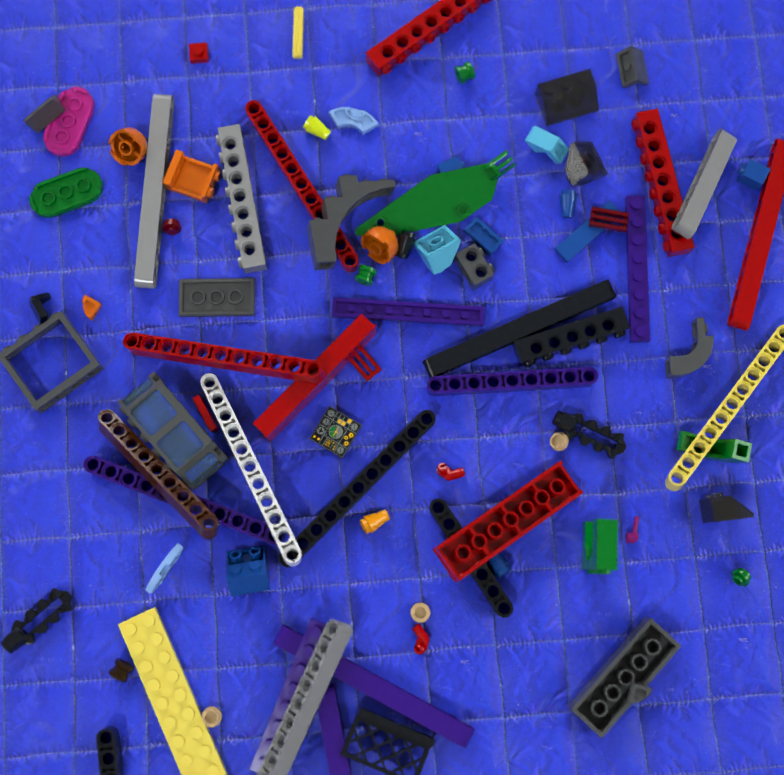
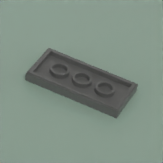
(217, 297)

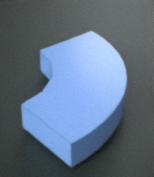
(353, 118)
(164, 568)

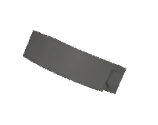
(702, 347)

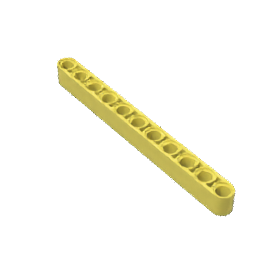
(724, 413)

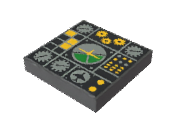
(335, 432)

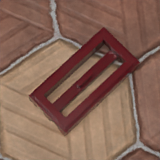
(624, 221)

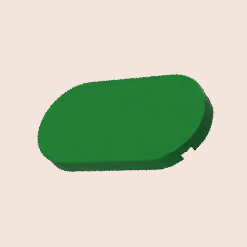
(66, 192)

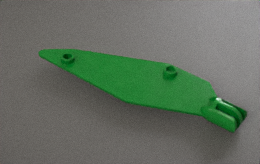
(441, 198)

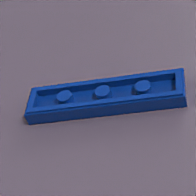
(581, 237)

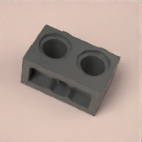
(470, 267)

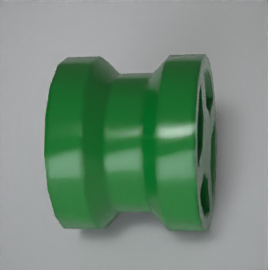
(464, 72)
(365, 275)

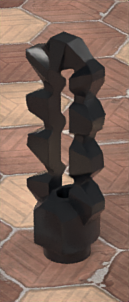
(569, 422)
(19, 636)

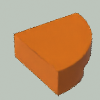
(90, 307)

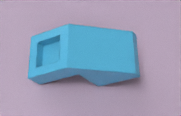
(543, 141)

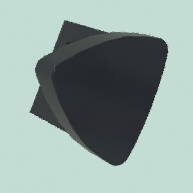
(37, 307)

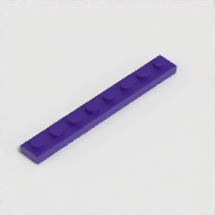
(637, 270)
(408, 311)
(294, 676)

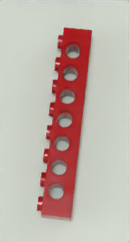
(419, 25)
(651, 121)

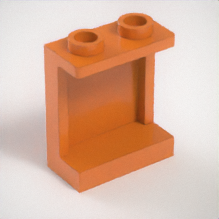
(191, 177)

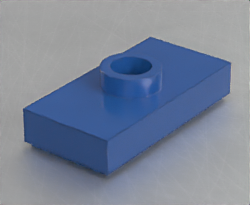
(483, 236)

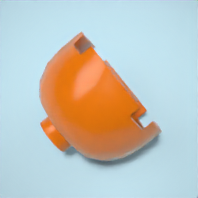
(128, 146)
(380, 243)

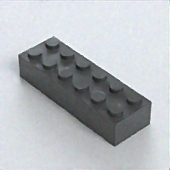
(635, 661)

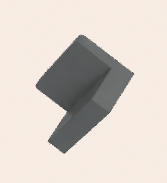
(632, 67)
(45, 114)

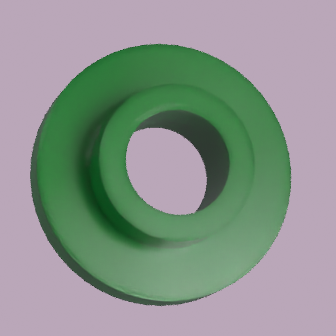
(741, 577)

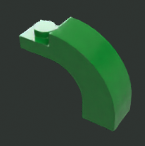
(723, 449)

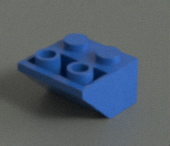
(247, 571)

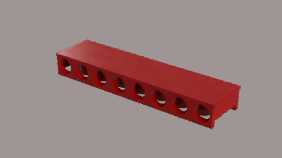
(301, 393)
(507, 522)

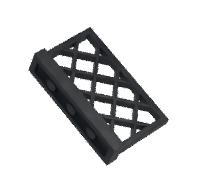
(393, 728)

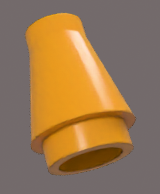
(372, 522)

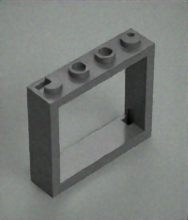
(66, 386)

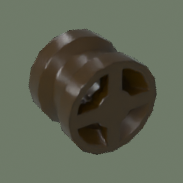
(121, 670)

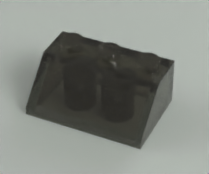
(567, 97)

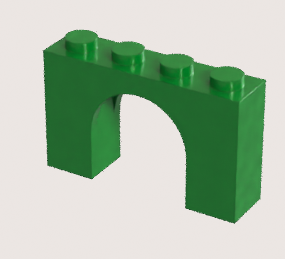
(599, 546)

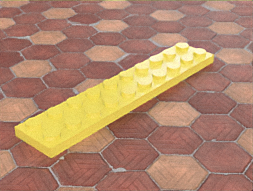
(171, 695)

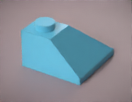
(438, 249)

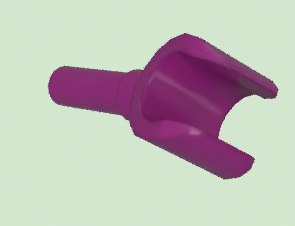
(632, 537)

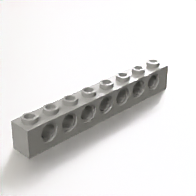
(233, 136)

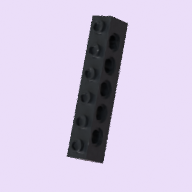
(615, 318)

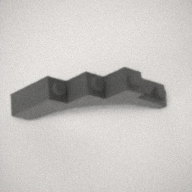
(335, 209)

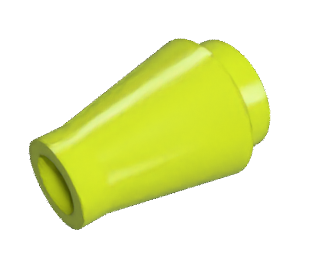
(316, 127)

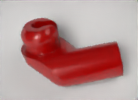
(449, 474)
(422, 639)

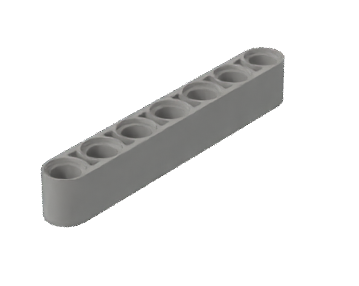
(704, 184)

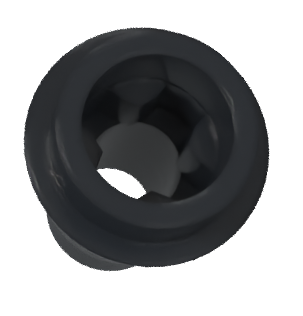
(406, 241)

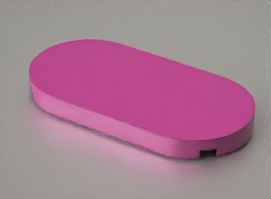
(67, 131)

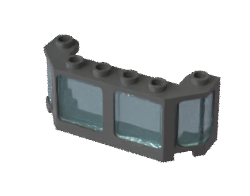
(172, 432)

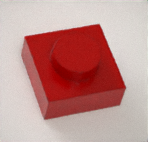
(198, 53)

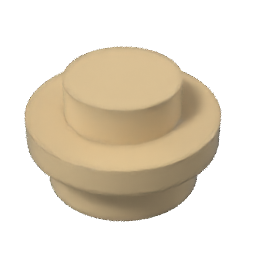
(559, 441)
(420, 612)
(211, 716)

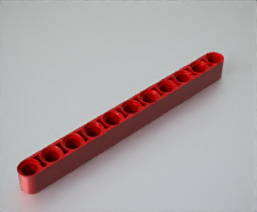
(296, 178)
(759, 241)
(230, 362)

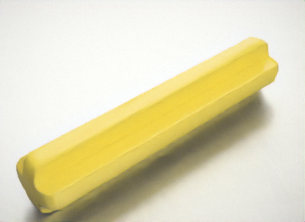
(298, 32)

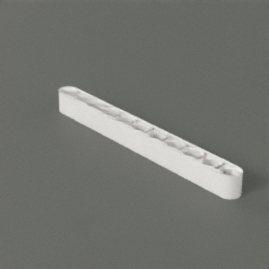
(251, 477)

